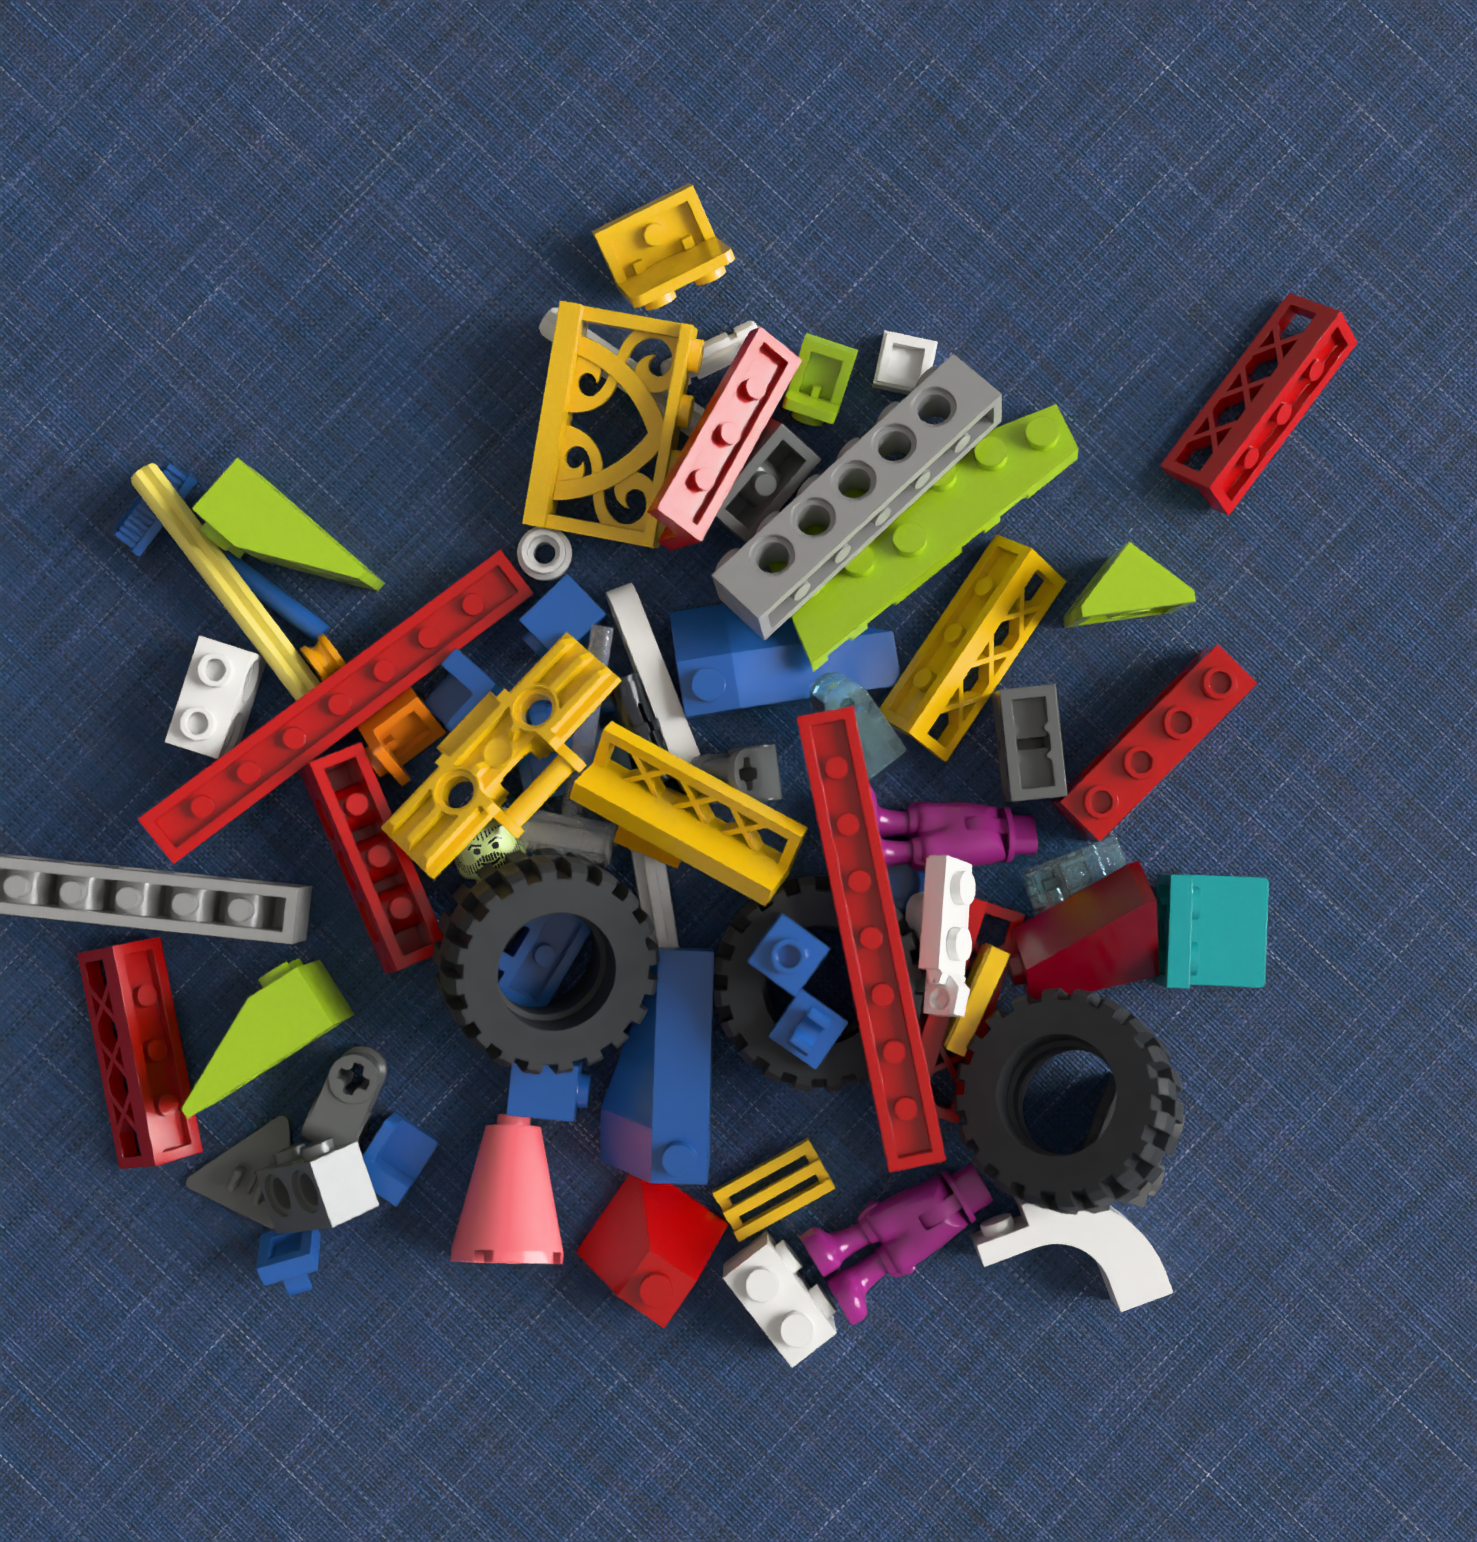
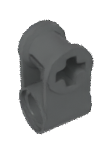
(746, 769)
(345, 1107)

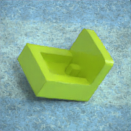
(819, 381)

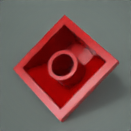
(652, 1245)

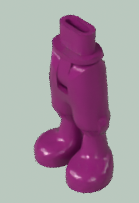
(956, 829)
(909, 1230)

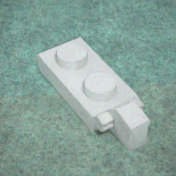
(945, 934)

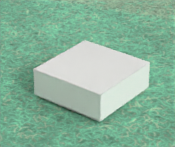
(902, 362)

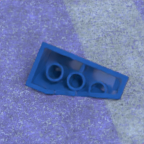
(733, 670)
(662, 1084)

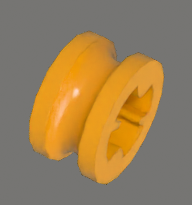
(323, 657)

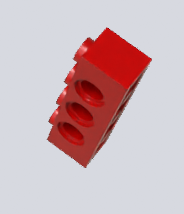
(1154, 742)
(373, 865)

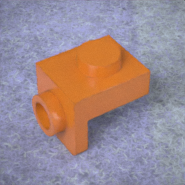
(399, 734)

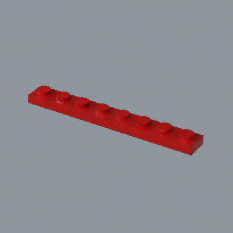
(335, 707)
(871, 939)

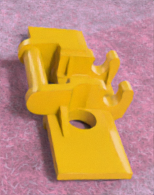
(490, 745)

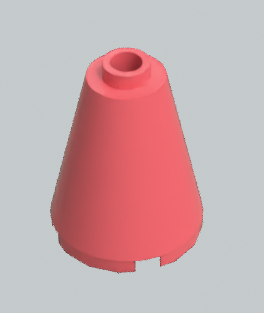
(509, 1200)

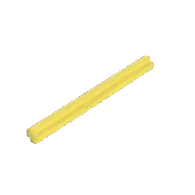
(224, 580)

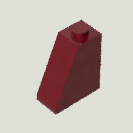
(1091, 938)

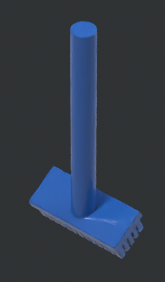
(141, 526)

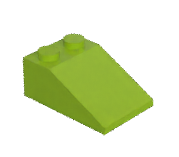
(256, 518)
(283, 1017)

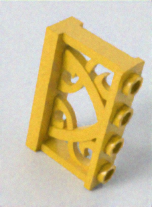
(571, 359)

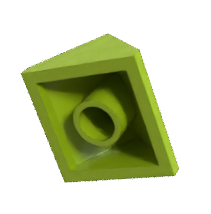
(1128, 588)

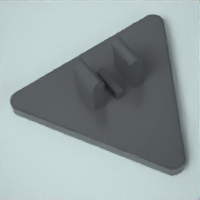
(232, 1175)

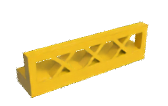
(966, 640)
(687, 823)

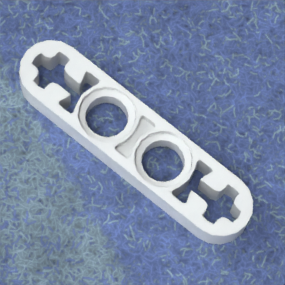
(652, 672)

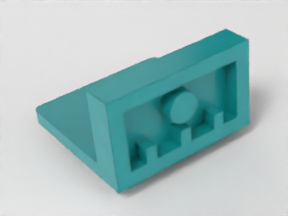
(1211, 930)

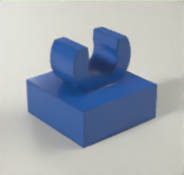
(808, 1028)
(288, 1259)

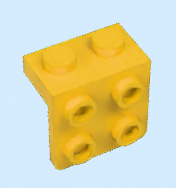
(662, 249)

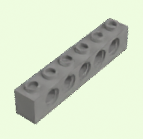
(770, 599)
(154, 899)

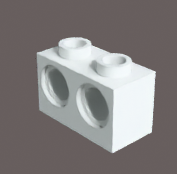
(215, 698)

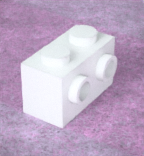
(779, 1298)

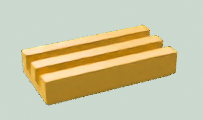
(981, 982)
(733, 1212)

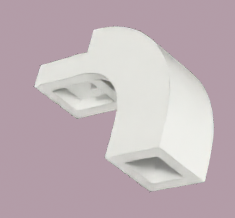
(1121, 1251)

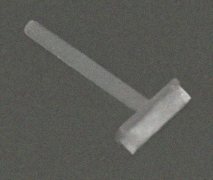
(569, 830)

